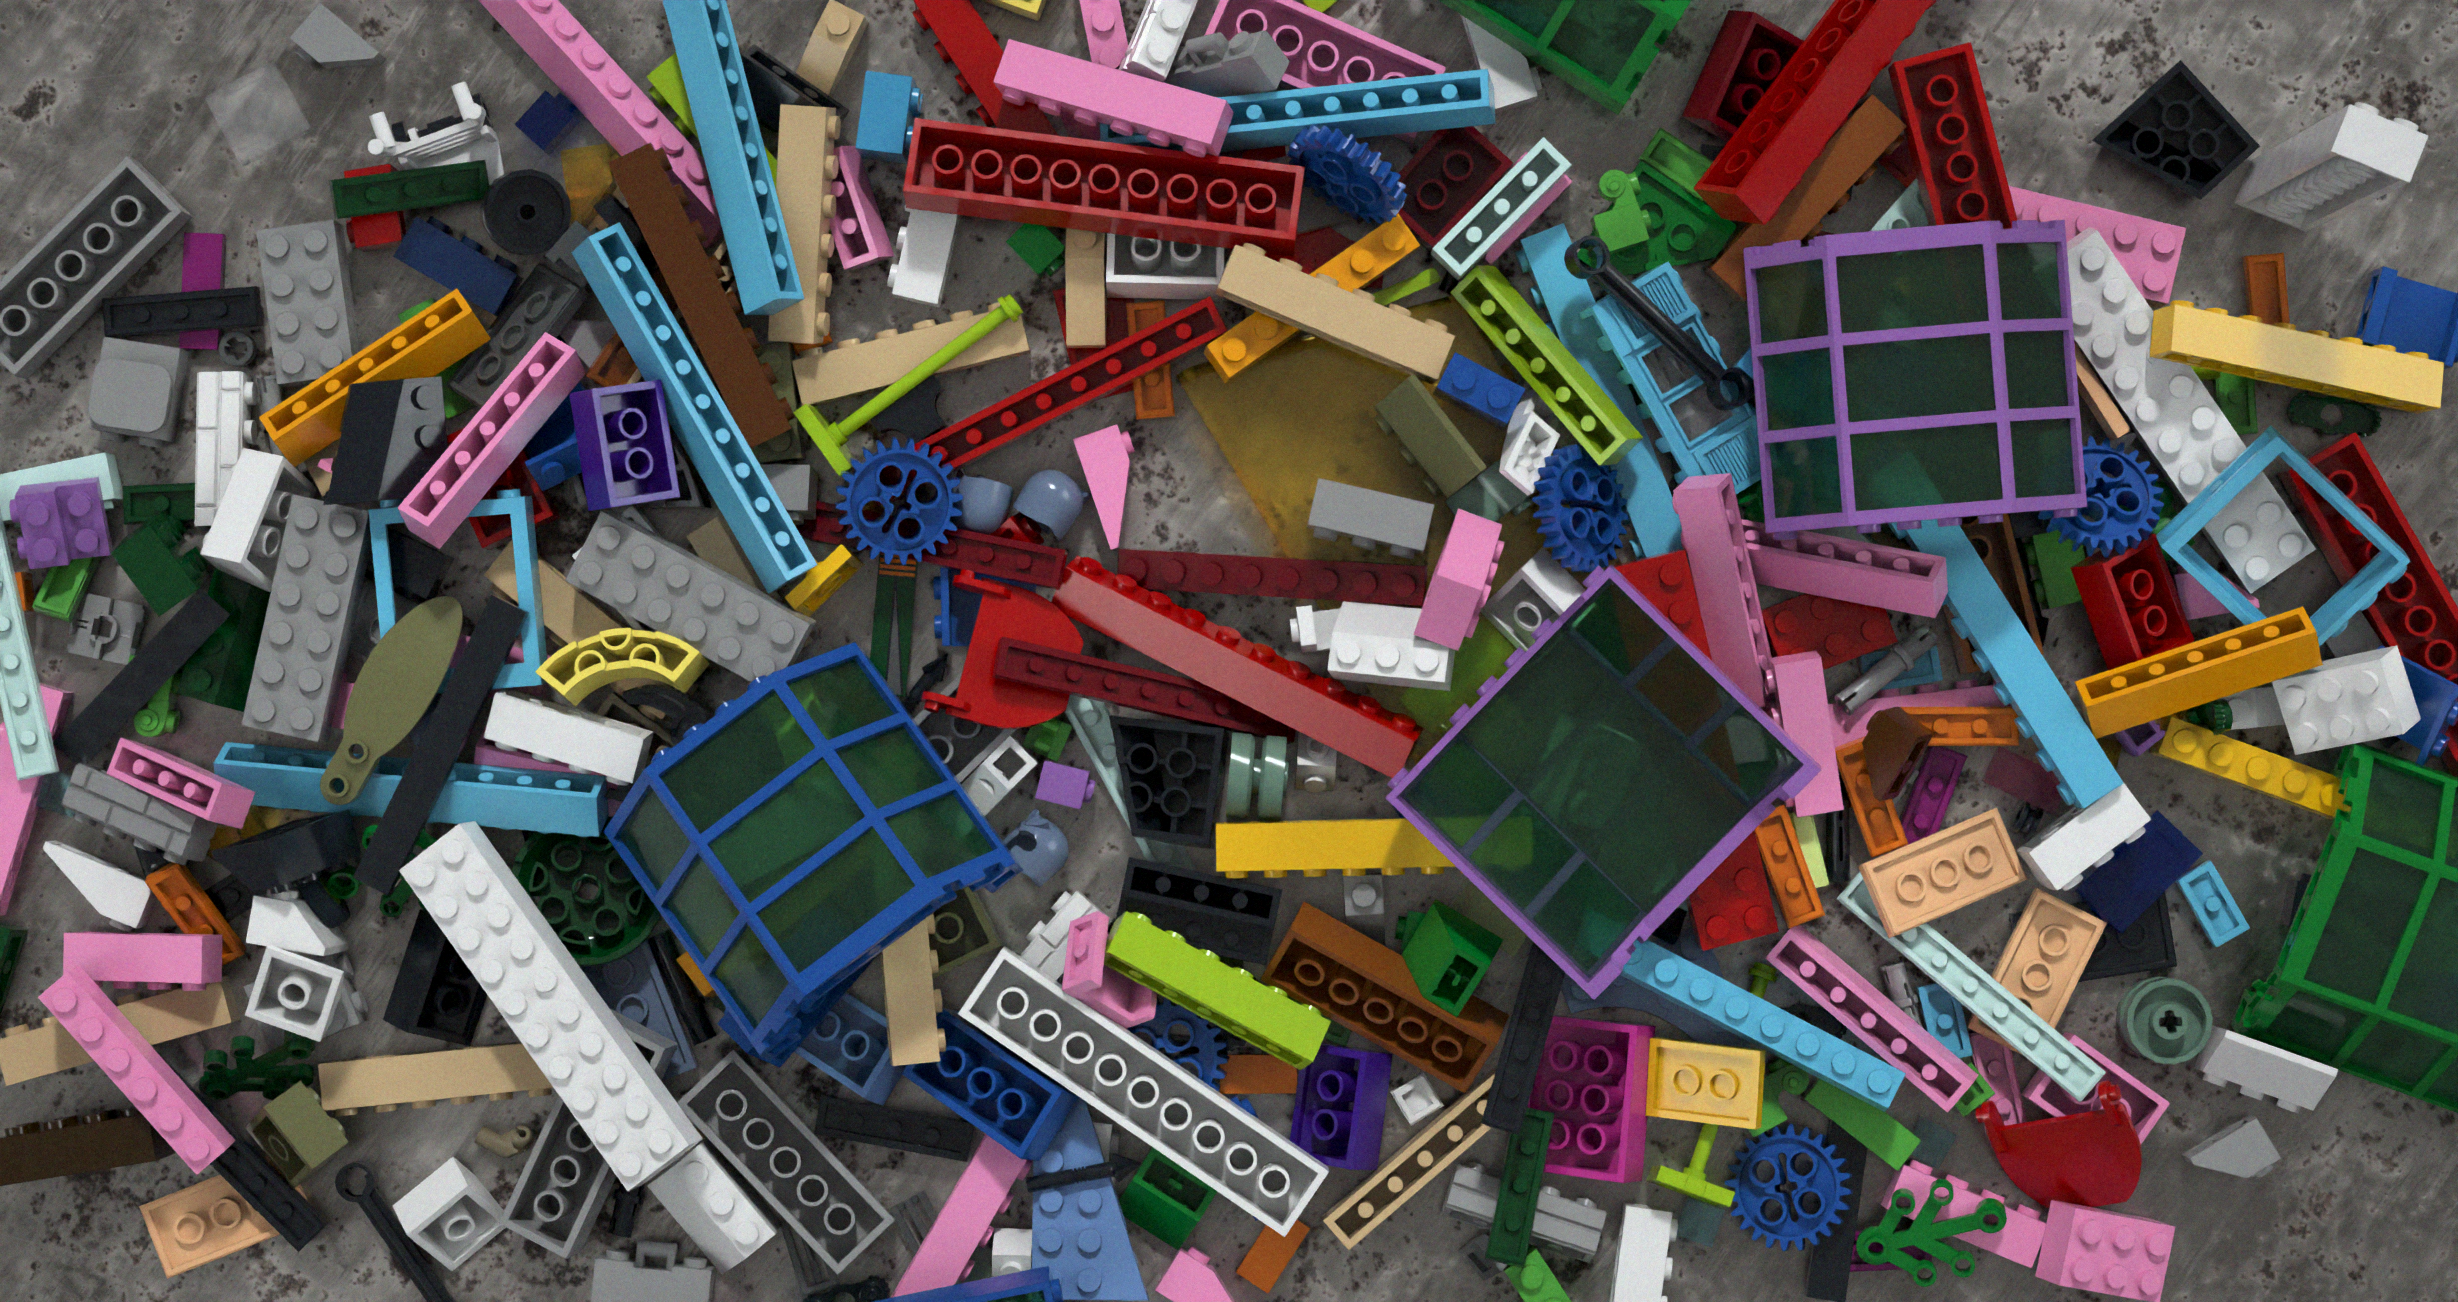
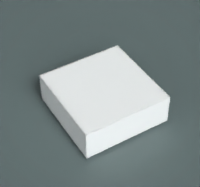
(1417, 1098)

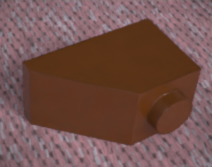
(1893, 750)

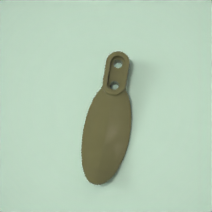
(393, 692)

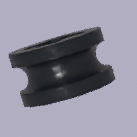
(2026, 820)

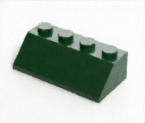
(225, 662)

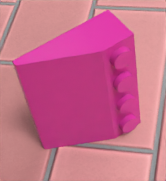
(1597, 1089)

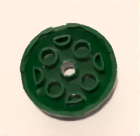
(593, 930)

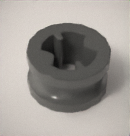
(233, 360)

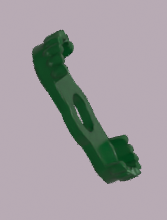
(2307, 409)
(2203, 714)

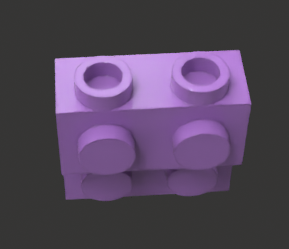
(61, 522)

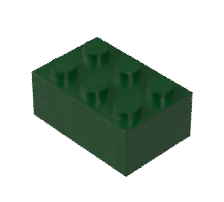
(162, 562)

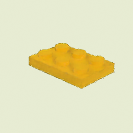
(1705, 1082)

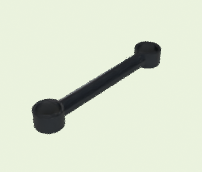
(1658, 323)
(393, 1233)

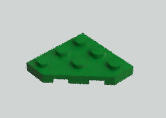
(1682, 228)

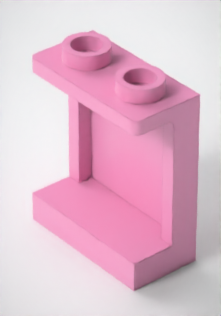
(1097, 984)

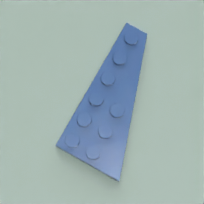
(1082, 1225)

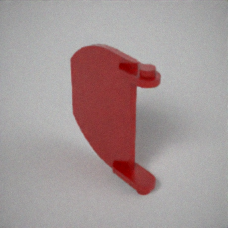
(1015, 615)
(2072, 1157)

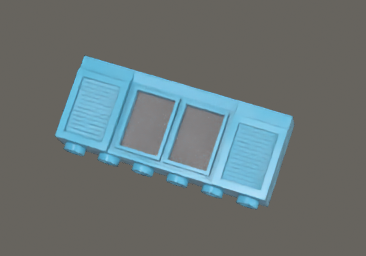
(1671, 393)

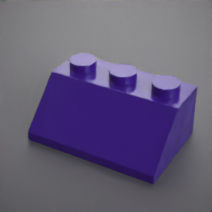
(1342, 1106)

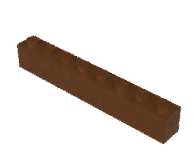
(700, 295)

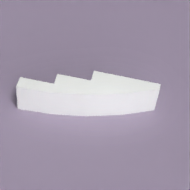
(1528, 440)

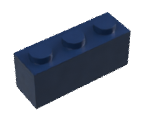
(459, 264)

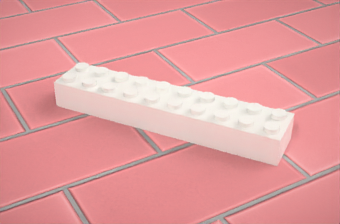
(2332, 167)
(2175, 416)
(550, 1004)
(1144, 1091)

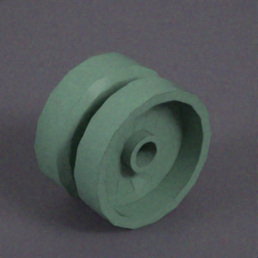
(1255, 776)
(2187, 1023)

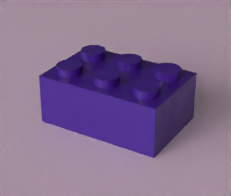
(624, 444)

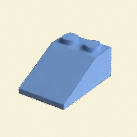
(854, 1049)

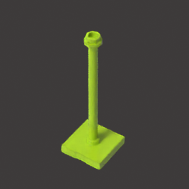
(832, 437)
(1692, 1179)

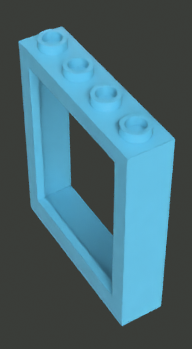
(526, 570)
(2355, 595)

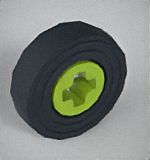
(326, 906)

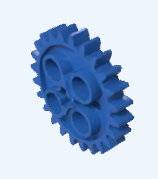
(1347, 174)
(865, 486)
(2112, 524)
(1576, 533)
(1200, 1036)
(1823, 1180)

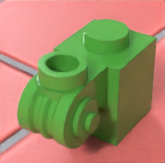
(1624, 224)
(160, 715)
(1780, 1077)

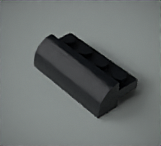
(1204, 908)

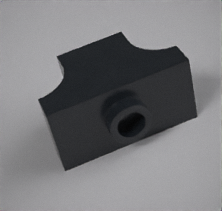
(914, 412)

